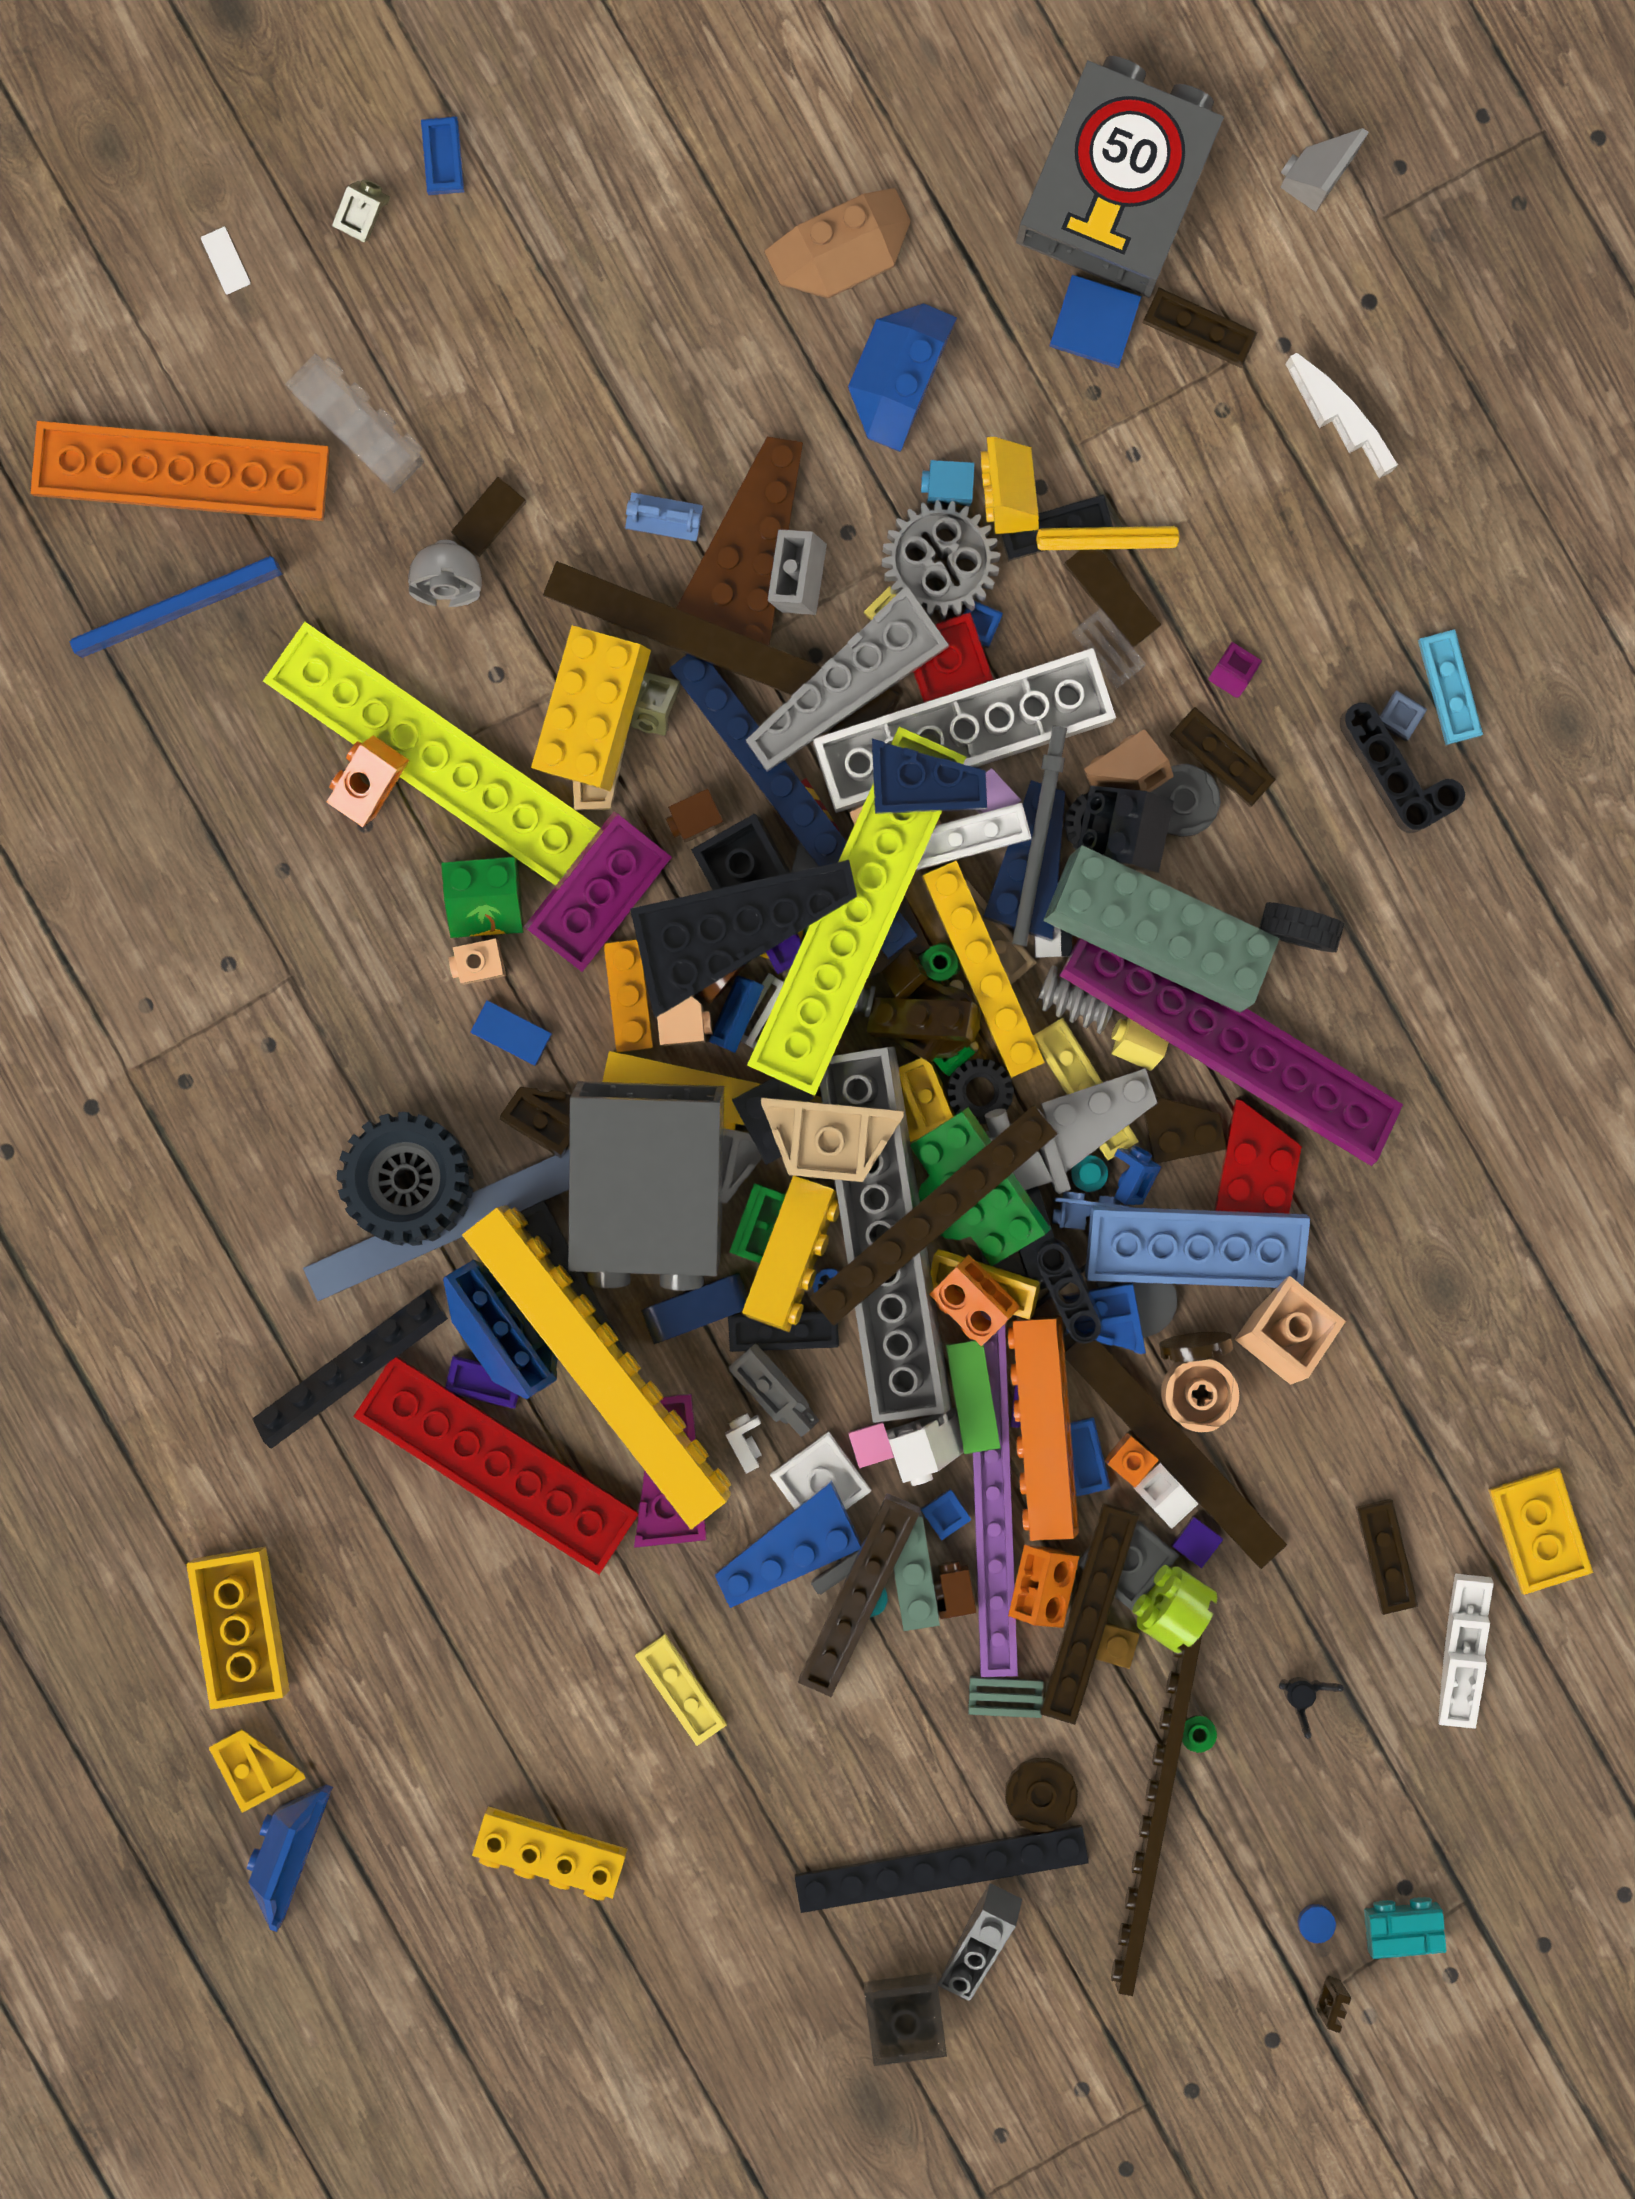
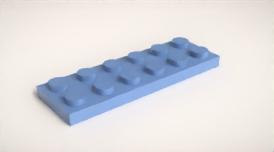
(1196, 1246)

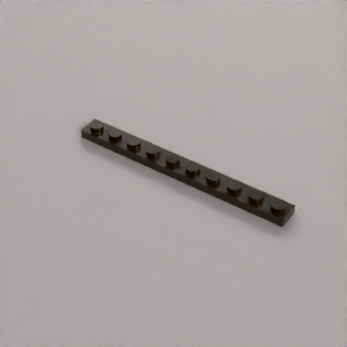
(1153, 1826)

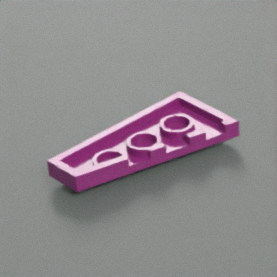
(657, 1517)

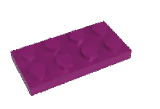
(597, 891)

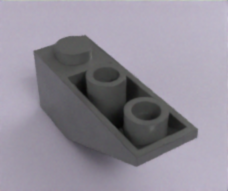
(981, 1941)

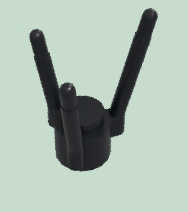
(1302, 1695)

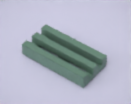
(1035, 1698)

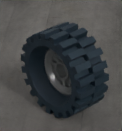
(367, 1164)

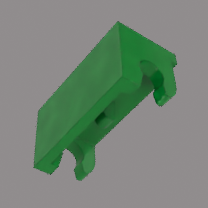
(757, 1223)

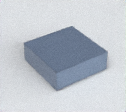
(1402, 715)

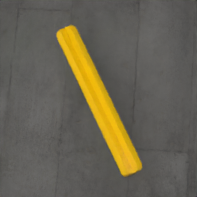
(1107, 538)

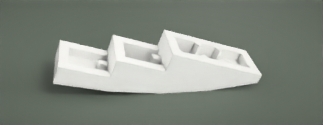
(1331, 404)
(1465, 1651)

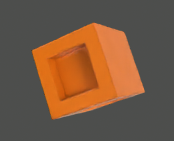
(1131, 1460)

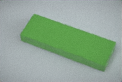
(973, 1396)

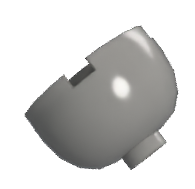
(445, 573)

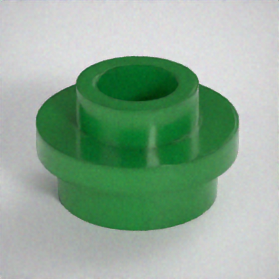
(1196, 1722)

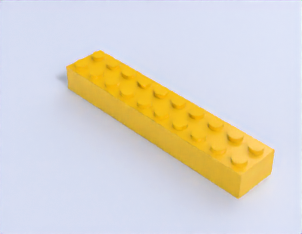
(598, 1364)

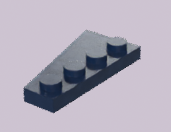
(1007, 890)

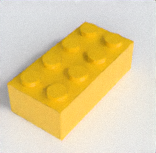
(591, 708)
(238, 1628)

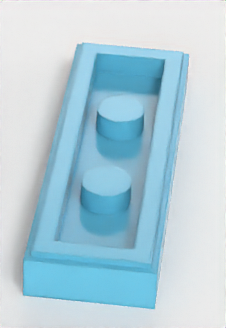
(1450, 687)

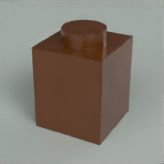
(694, 816)

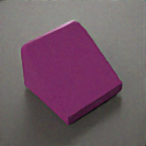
(1234, 670)

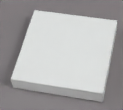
(817, 1466)

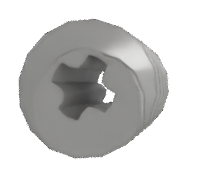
(1072, 998)

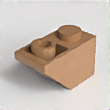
(1131, 765)

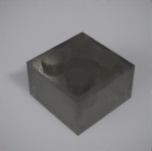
(904, 2019)

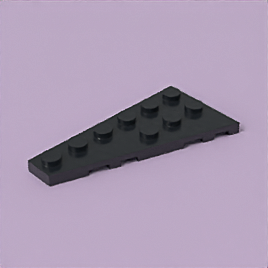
(712, 933)

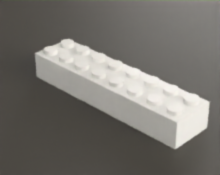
(976, 722)

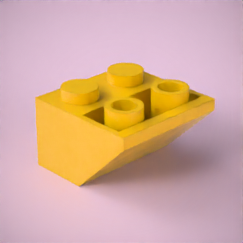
(1009, 486)

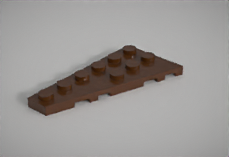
(737, 567)

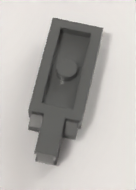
(773, 1390)

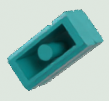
(1405, 1928)

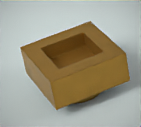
(1117, 1645)

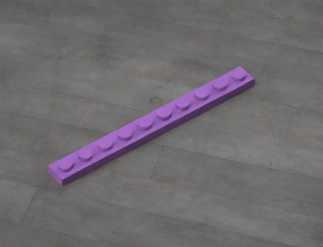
(995, 1529)

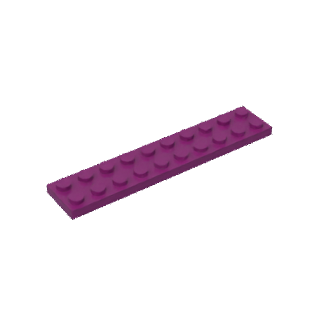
(1243, 1050)

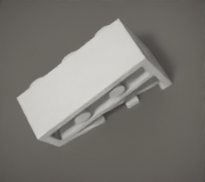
(926, 1446)

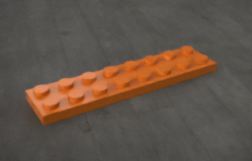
(180, 471)

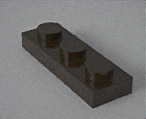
(922, 1019)

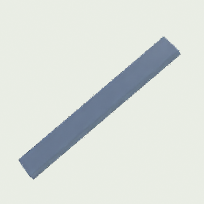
(377, 1256)

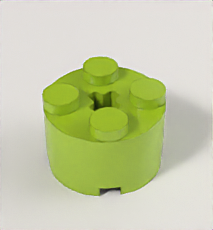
(1175, 1608)

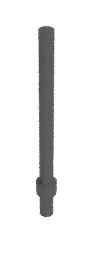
(1053, 764)

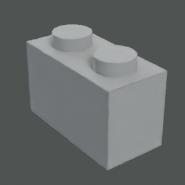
(797, 572)

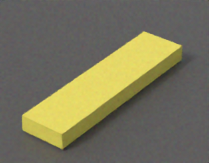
(1076, 1073)

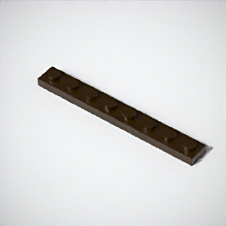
(934, 1215)

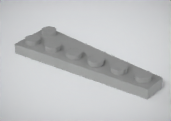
(871, 662)

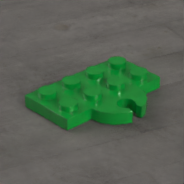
(1003, 1218)

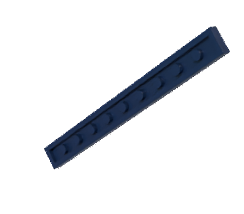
(780, 783)

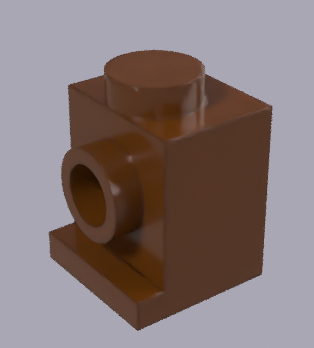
(954, 1590)

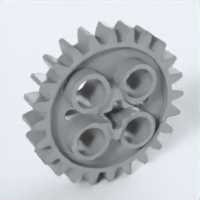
(968, 544)

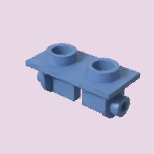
(663, 516)
(1075, 1209)

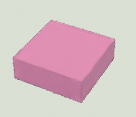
(871, 1444)

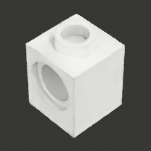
(1166, 1495)

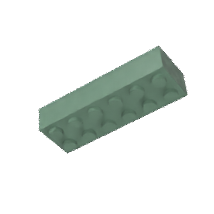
(1161, 929)

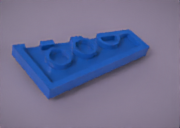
(799, 1544)

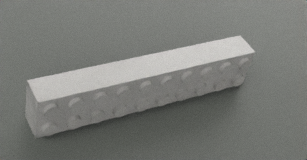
(899, 1318)

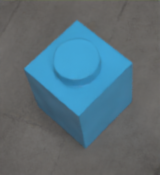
(948, 482)

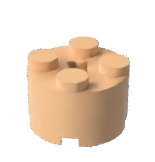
(1212, 1410)

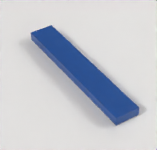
(175, 607)

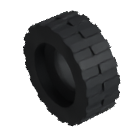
(1302, 927)

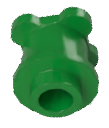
(944, 951)

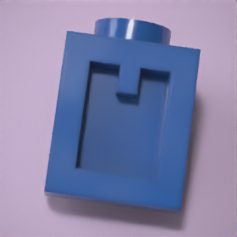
(1139, 1178)

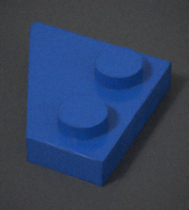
(1119, 1317)

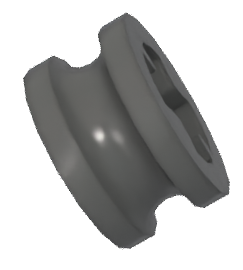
(865, 1001)

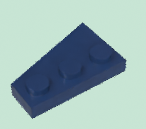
(923, 783)

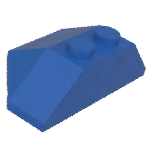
(898, 370)
(498, 1331)
(284, 1853)

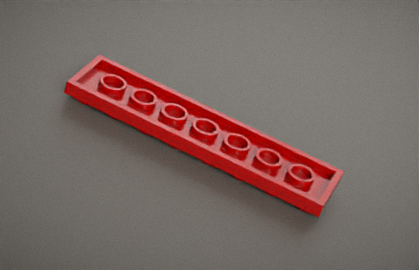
(496, 1464)

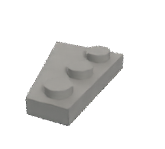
(1097, 1114)

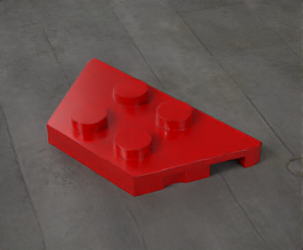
(1257, 1165)

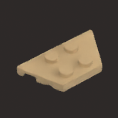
(829, 1138)

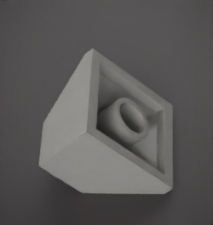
(1320, 167)

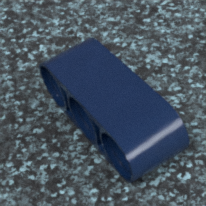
(695, 1308)

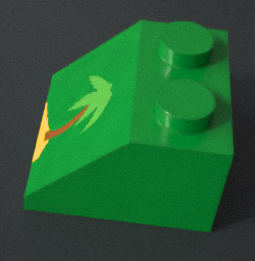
(482, 897)

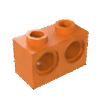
(981, 1294)
(1043, 1586)

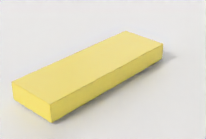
(681, 1689)

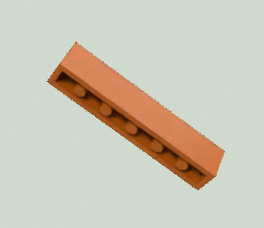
(1044, 1428)

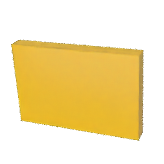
(1540, 1531)

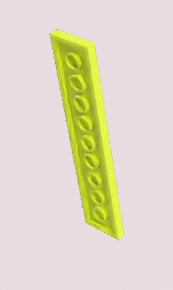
(441, 757)
(845, 943)

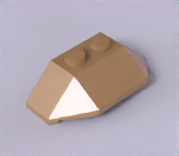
(842, 245)

